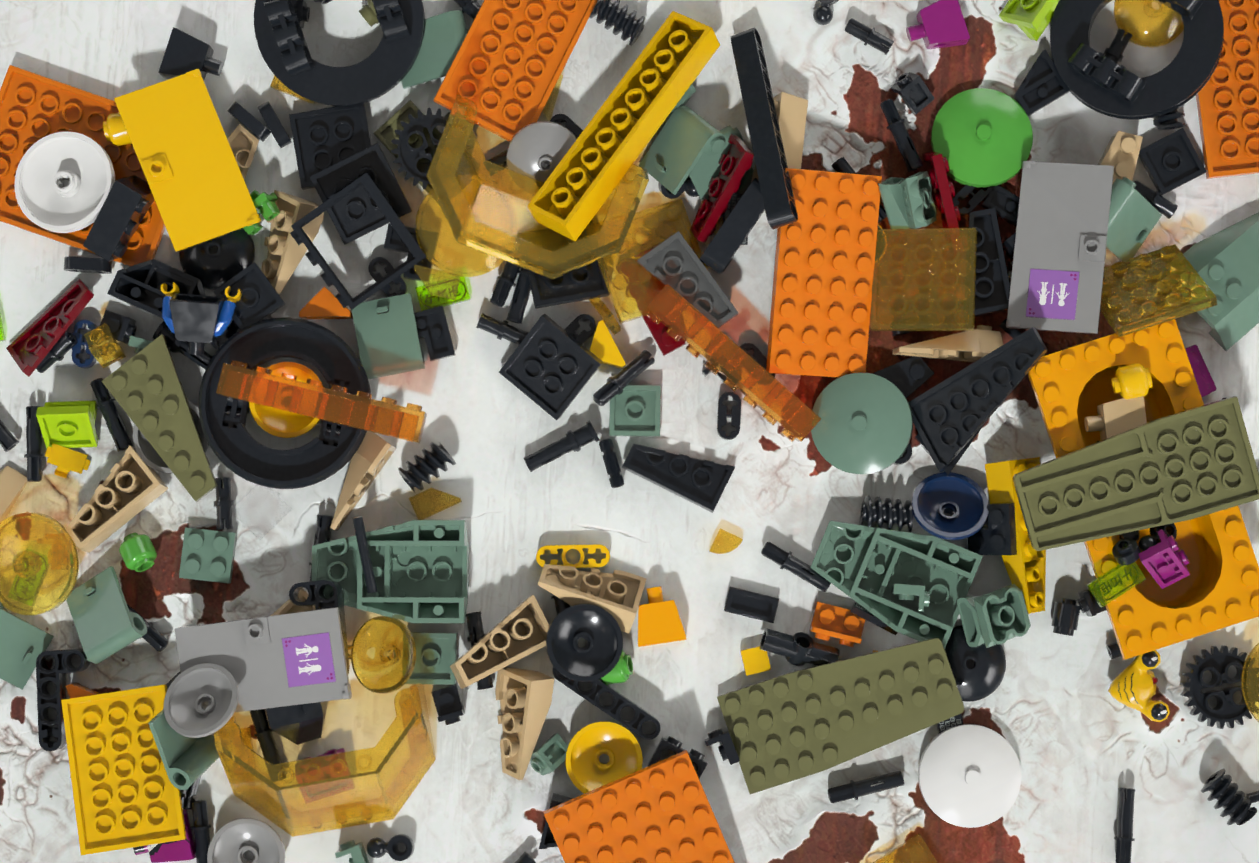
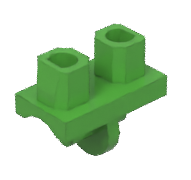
(264, 205)

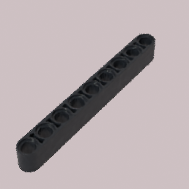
(764, 129)

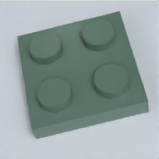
(636, 412)
(207, 555)
(433, 658)

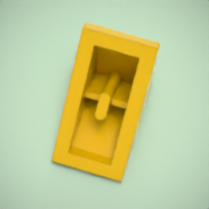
(605, 347)

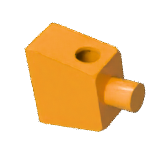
(658, 620)

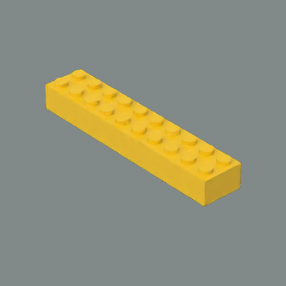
(623, 125)

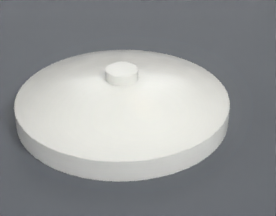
(63, 181)
(969, 775)

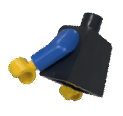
(197, 317)

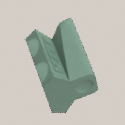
(908, 201)
(994, 616)

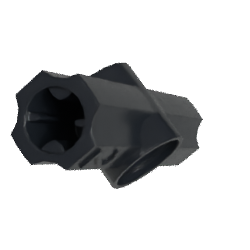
(798, 648)

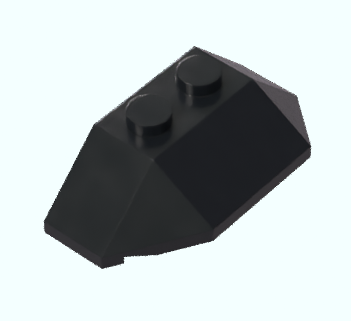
(142, 285)
(297, 722)

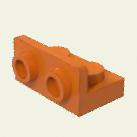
(837, 623)

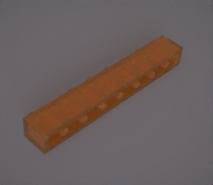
(732, 363)
(321, 402)

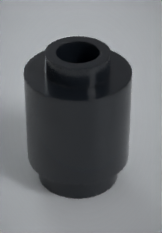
(1065, 617)

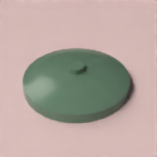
(862, 423)

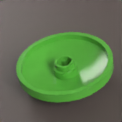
(982, 137)

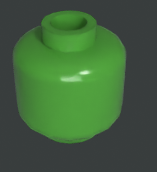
(138, 552)
(620, 672)

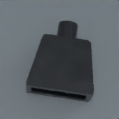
(187, 54)

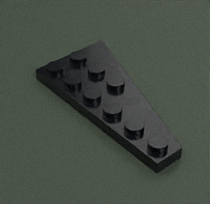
(962, 403)

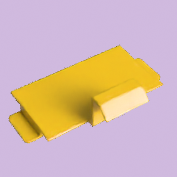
(66, 460)

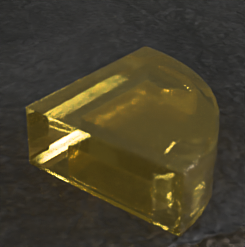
(725, 542)

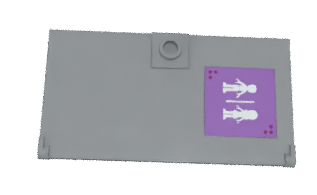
(1060, 247)
(274, 657)

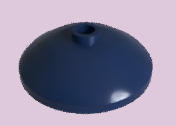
(951, 495)

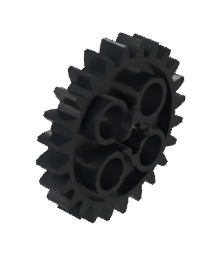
(409, 156)
(1217, 663)

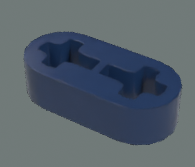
(79, 347)

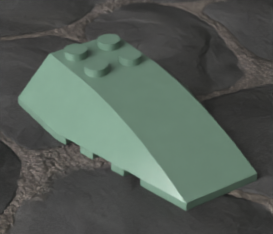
(1231, 270)
(870, 560)
(416, 568)

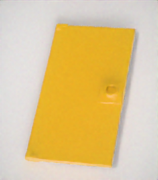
(187, 160)

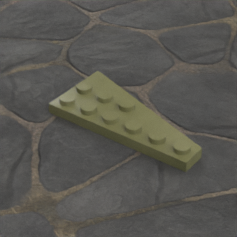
(158, 406)

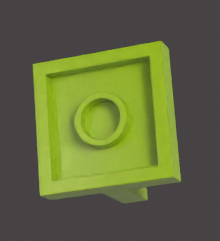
(1029, 15)
(68, 423)

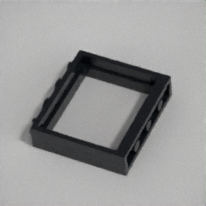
(328, 275)

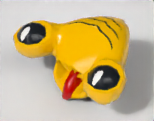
(1137, 686)

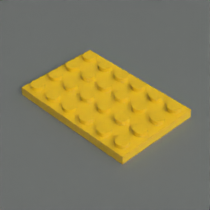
(119, 773)

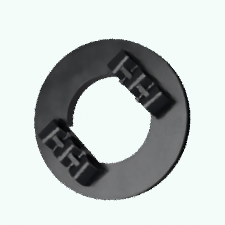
(289, 58)
(1112, 87)
(225, 418)

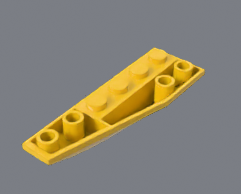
(1028, 567)

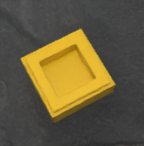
(755, 660)

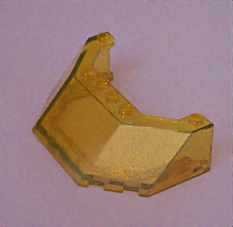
(491, 212)
(337, 787)

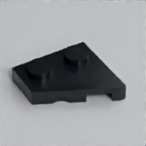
(1040, 85)

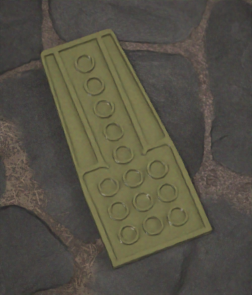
(1142, 478)
(838, 711)

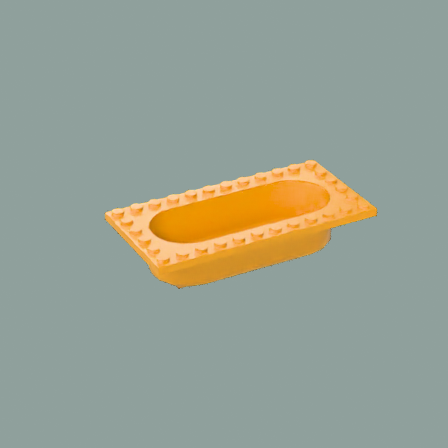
(1220, 554)

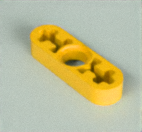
(592, 549)

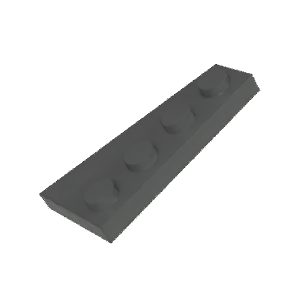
(678, 266)

